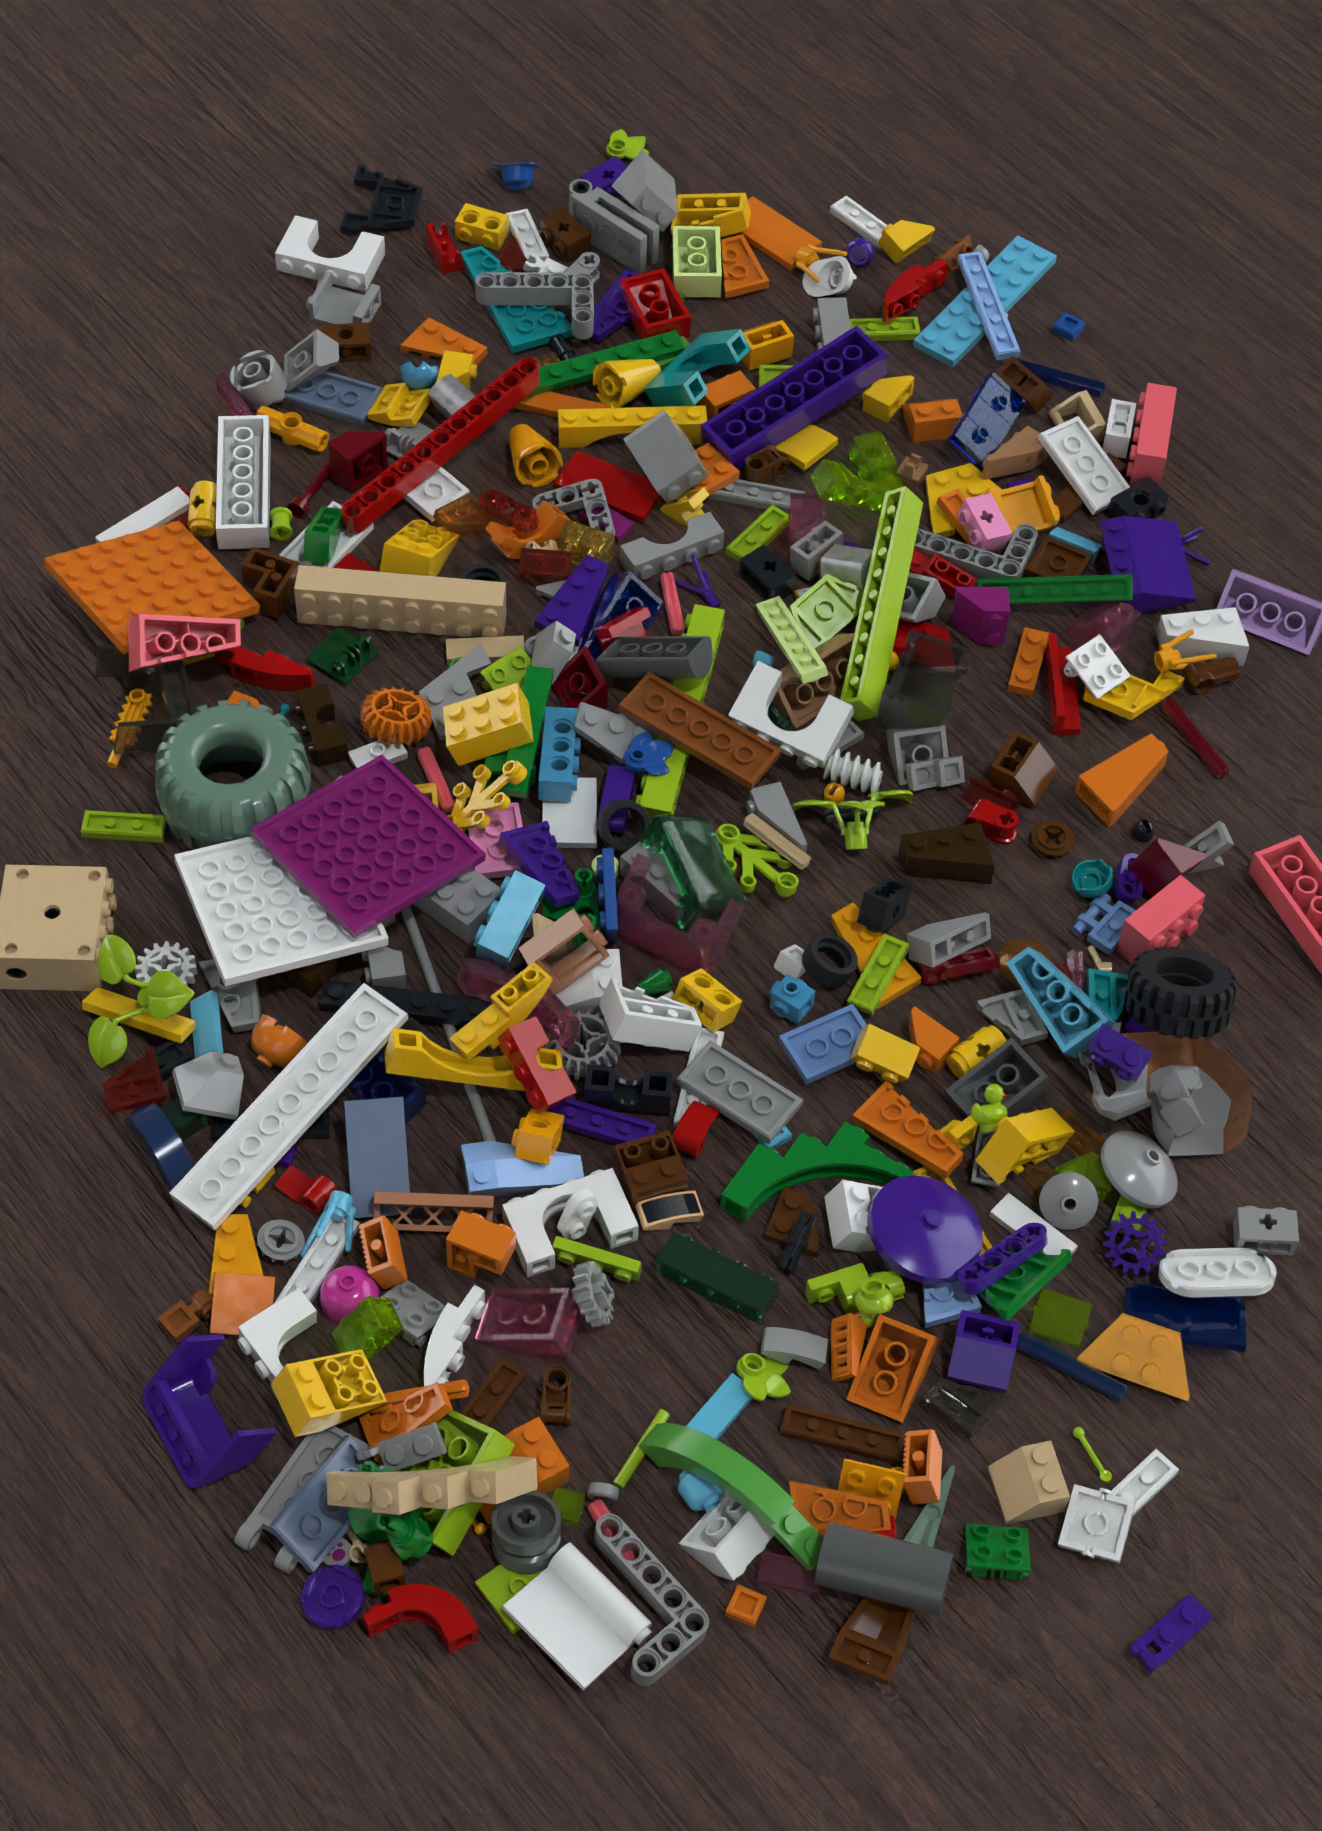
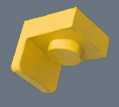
(961, 1133)

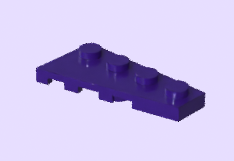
(611, 310)
(576, 598)
(539, 858)

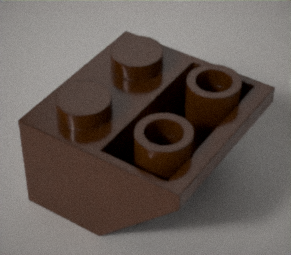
(1023, 769)
(650, 1167)

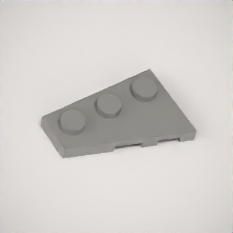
(607, 730)
(238, 1001)

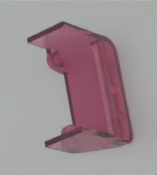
(690, 951)

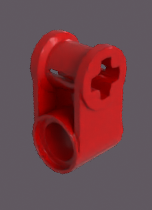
(994, 820)

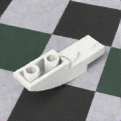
(446, 1342)

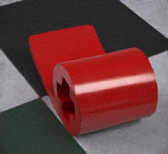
(693, 1127)
(304, 1191)

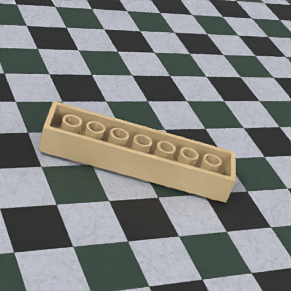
(400, 602)

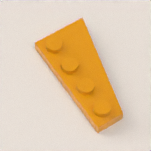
(864, 944)

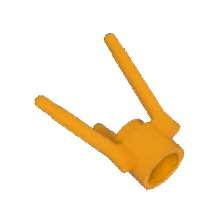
(807, 256)
(1170, 659)

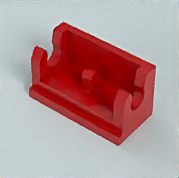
(443, 249)

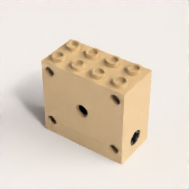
(54, 926)

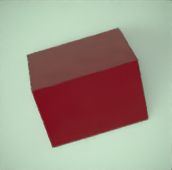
(581, 682)
(1164, 863)

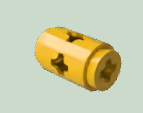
(202, 509)
(964, 1055)

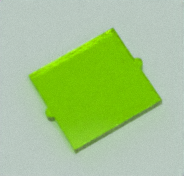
(1060, 1318)

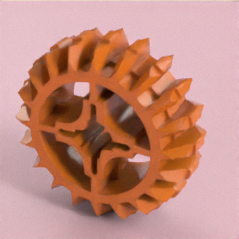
(395, 716)

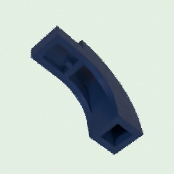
(161, 1142)

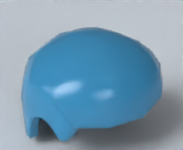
(419, 377)

